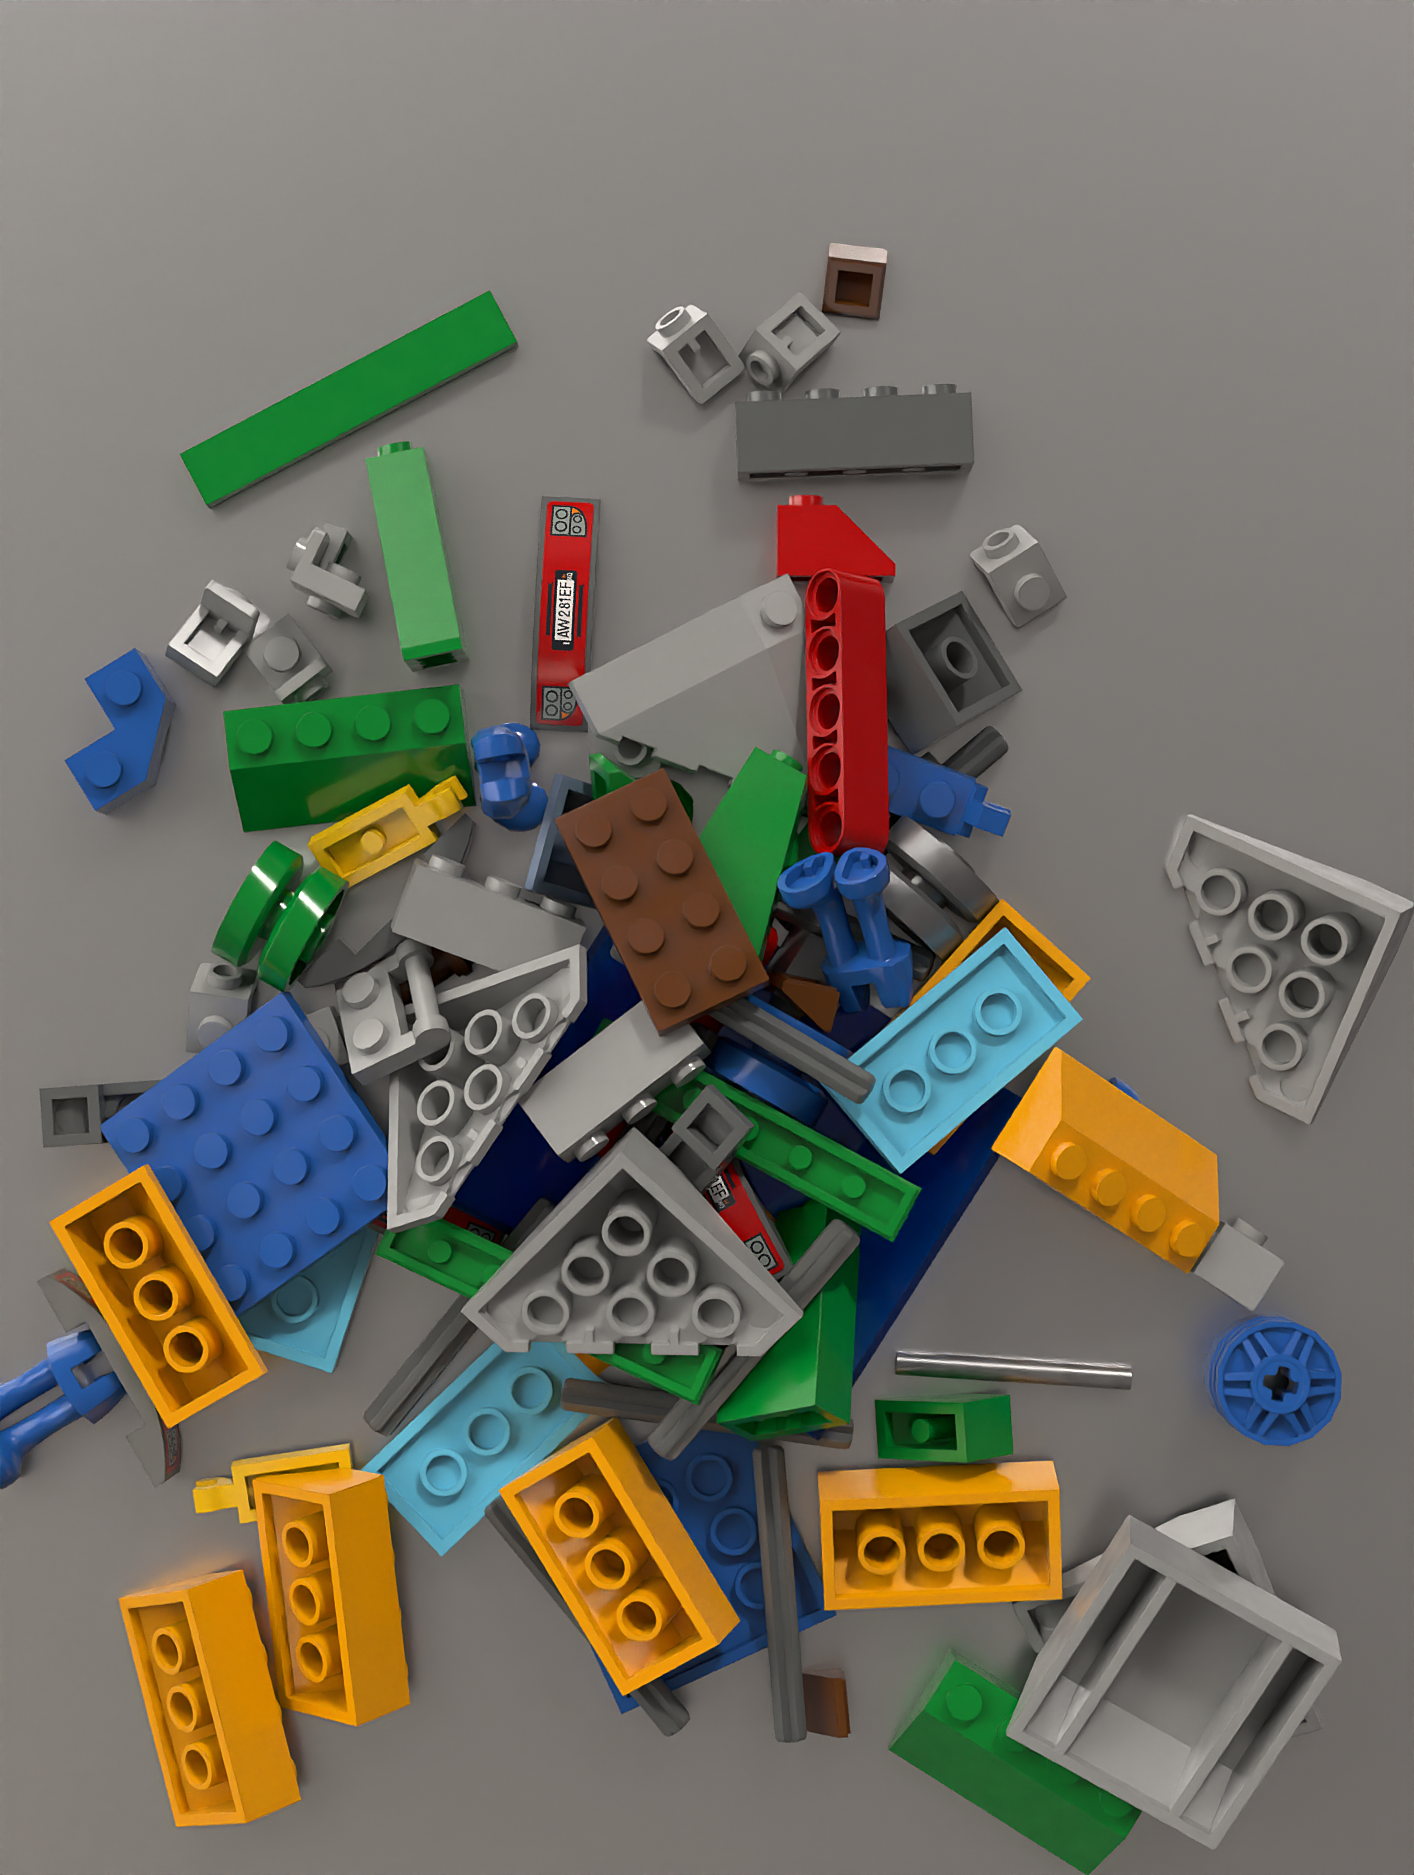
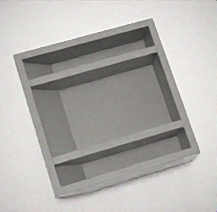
(1173, 1682)

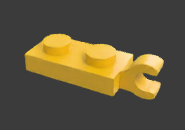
(386, 831)
(224, 1493)

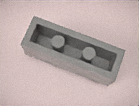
(480, 919)
(611, 1082)

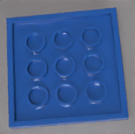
(260, 1152)
(716, 1503)

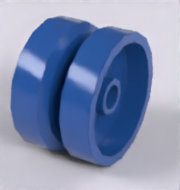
(770, 1077)

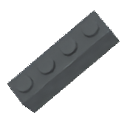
(854, 434)

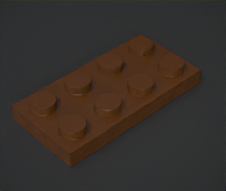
(662, 902)

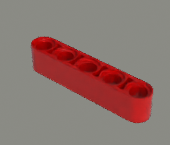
(846, 712)

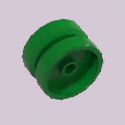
(272, 912)

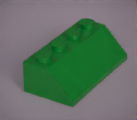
(344, 753)
(962, 1742)

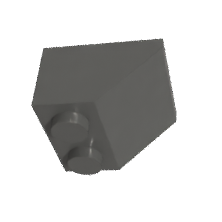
(942, 673)

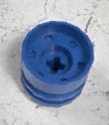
(1258, 1348)

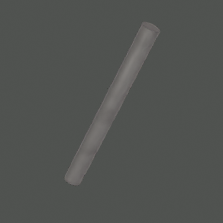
(1013, 1370)

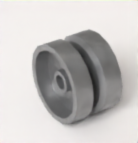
(929, 882)

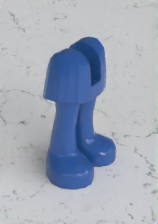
(503, 765)
(852, 964)
(91, 1402)

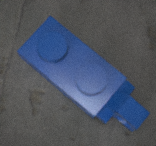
(941, 797)

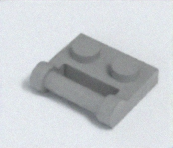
(376, 1017)

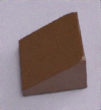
(854, 280)
(809, 997)
(826, 1702)

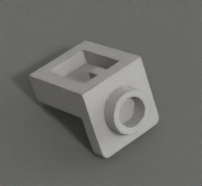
(787, 343)
(696, 351)
(334, 585)
(289, 662)

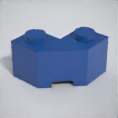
(130, 756)

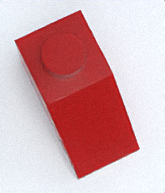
(824, 537)

